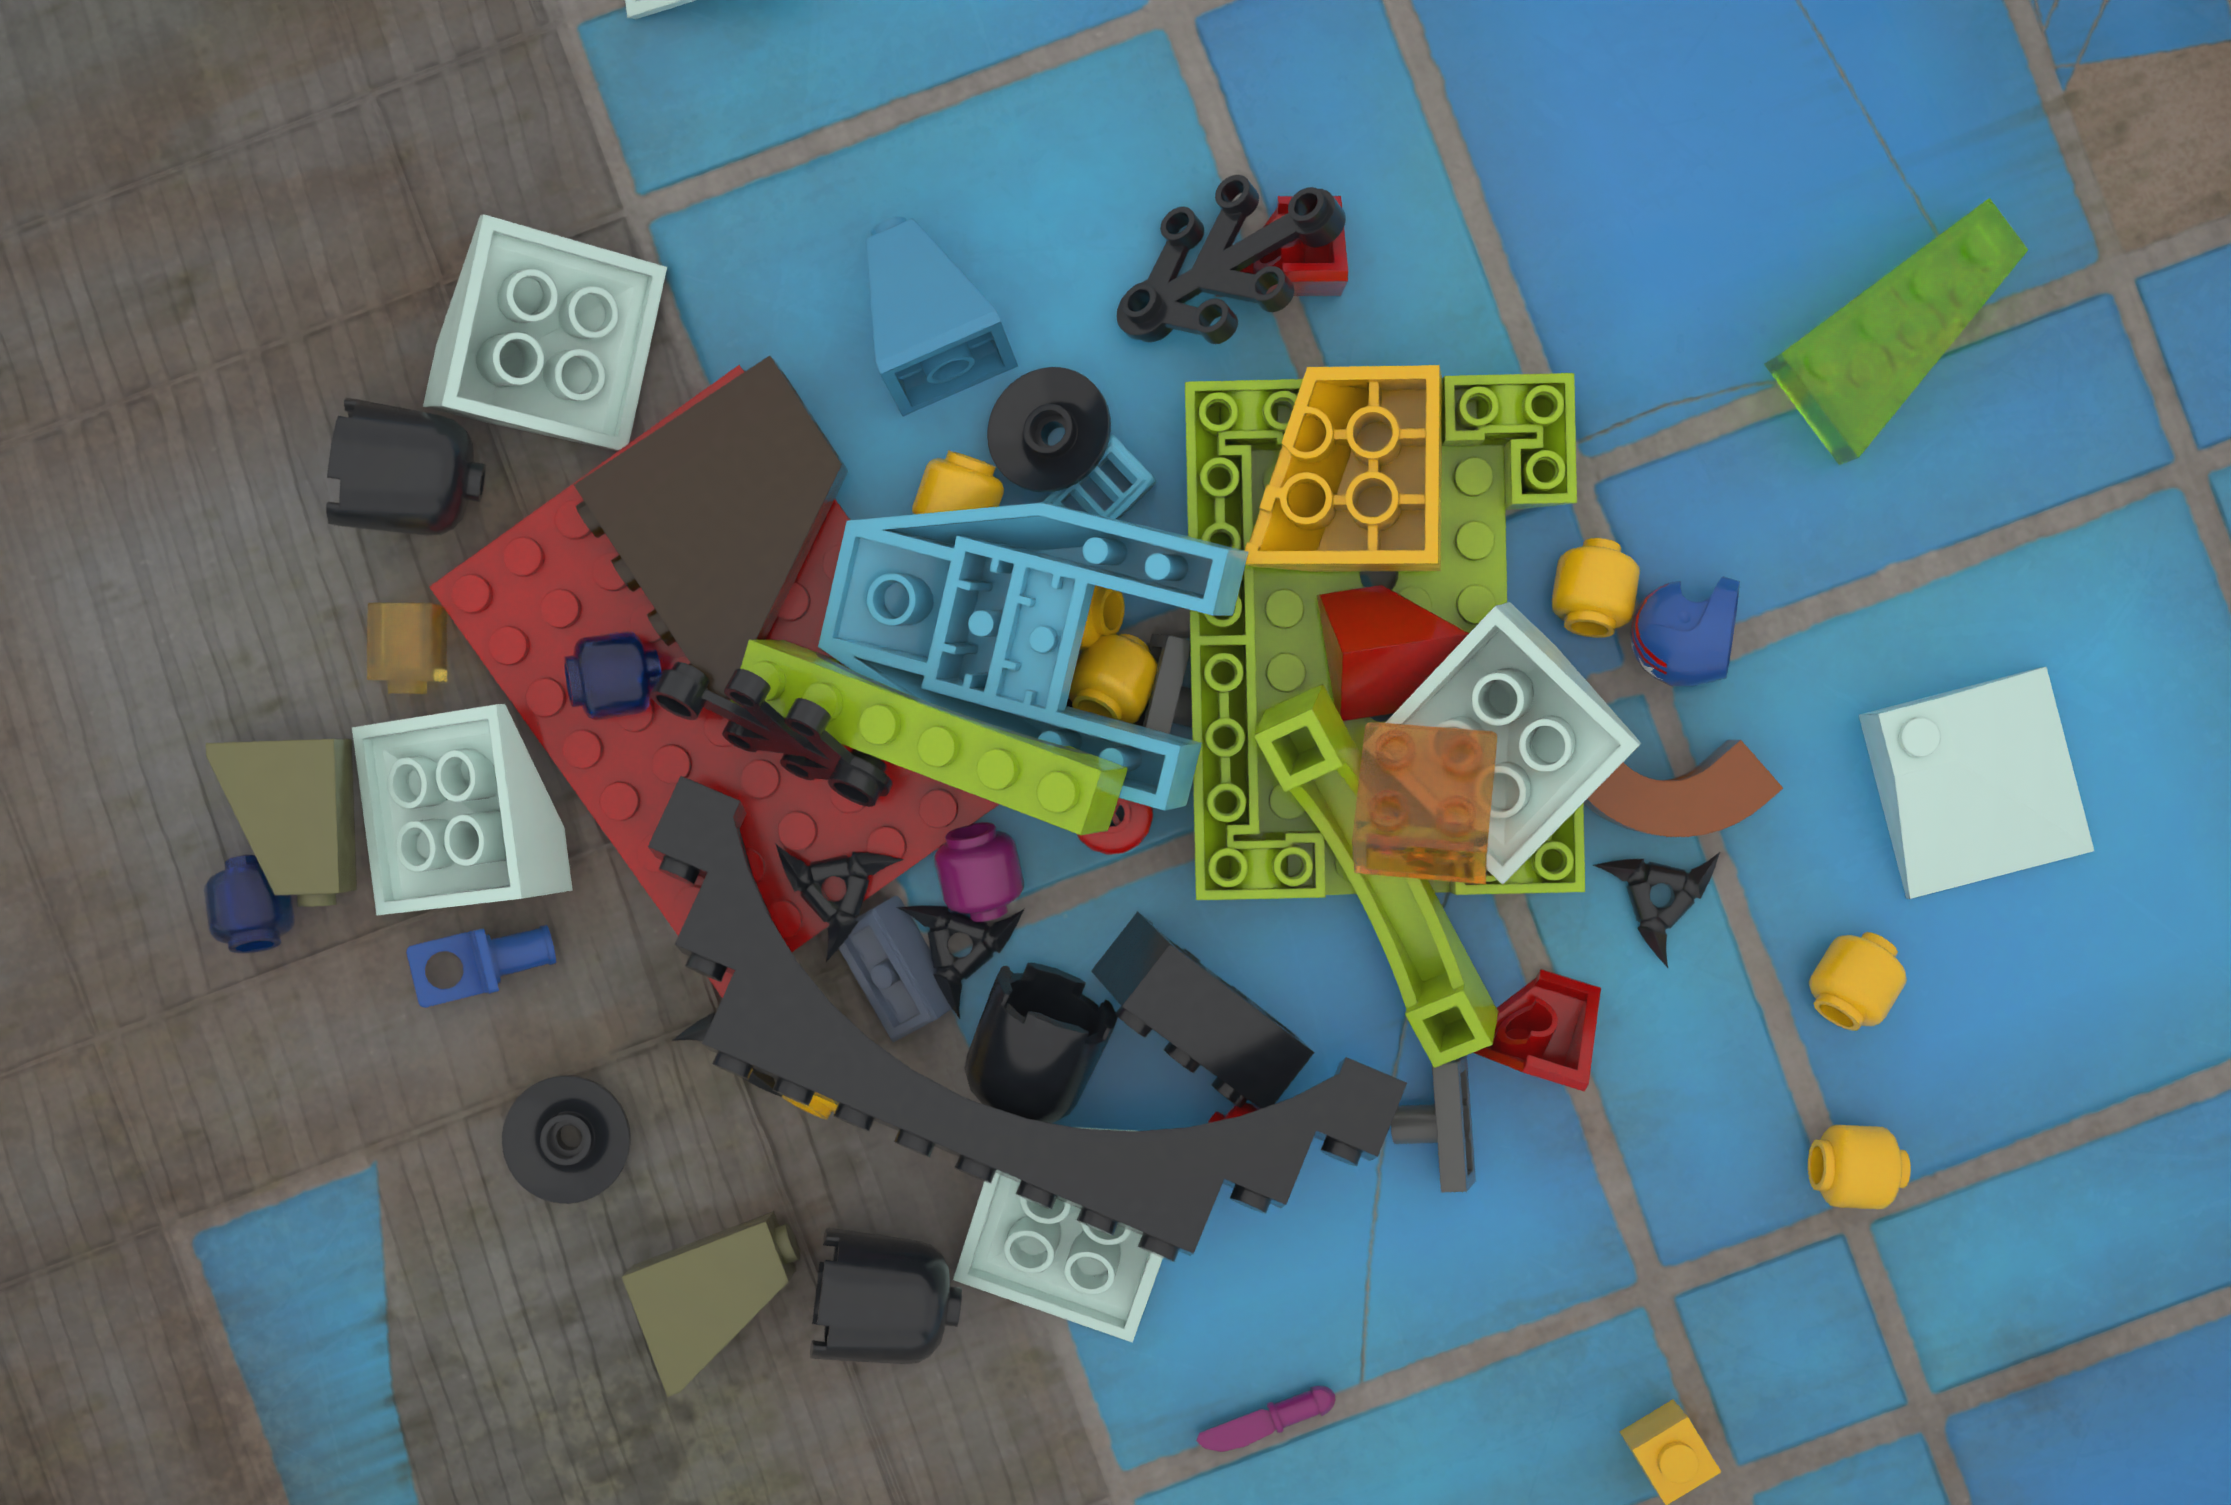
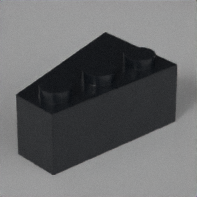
(1200, 1016)

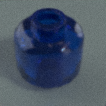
(611, 675)
(245, 909)

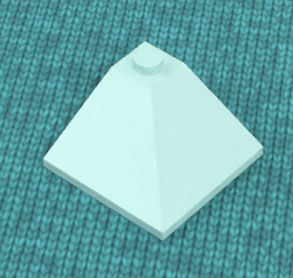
(546, 336)
(1549, 724)
(1976, 782)
(456, 813)
(1056, 1261)

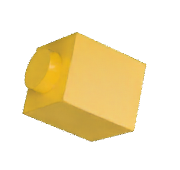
(1670, 1452)

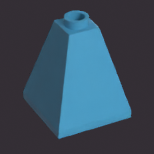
(928, 319)

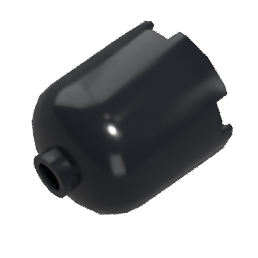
(401, 470)
(1037, 1043)
(882, 1299)

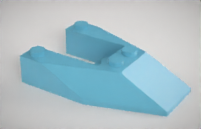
(993, 615)

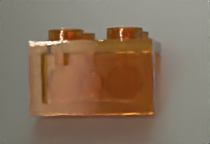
(1424, 802)

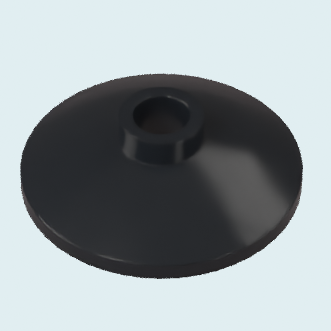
(1031, 411)
(535, 1145)

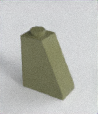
(294, 812)
(707, 1293)

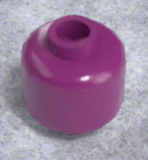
(979, 871)

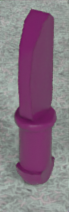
(1263, 1422)

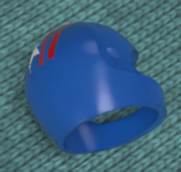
(1685, 639)

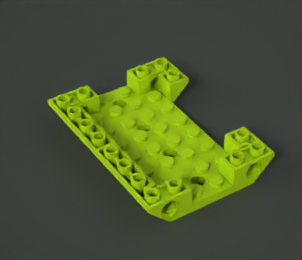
(1502, 450)

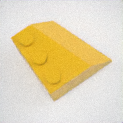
(1356, 474)

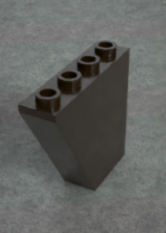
(718, 515)

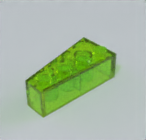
(1881, 343)

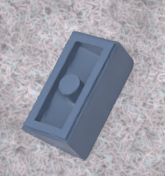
(894, 969)

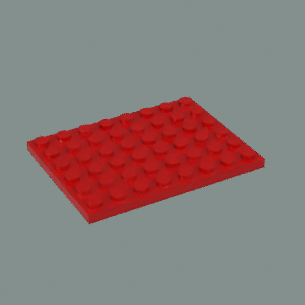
(553, 583)

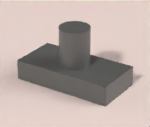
(1169, 699)
(1443, 1123)

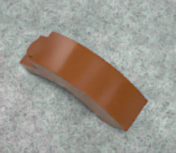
(1703, 801)

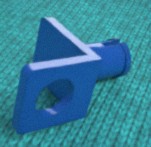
(482, 961)

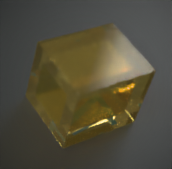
(406, 645)

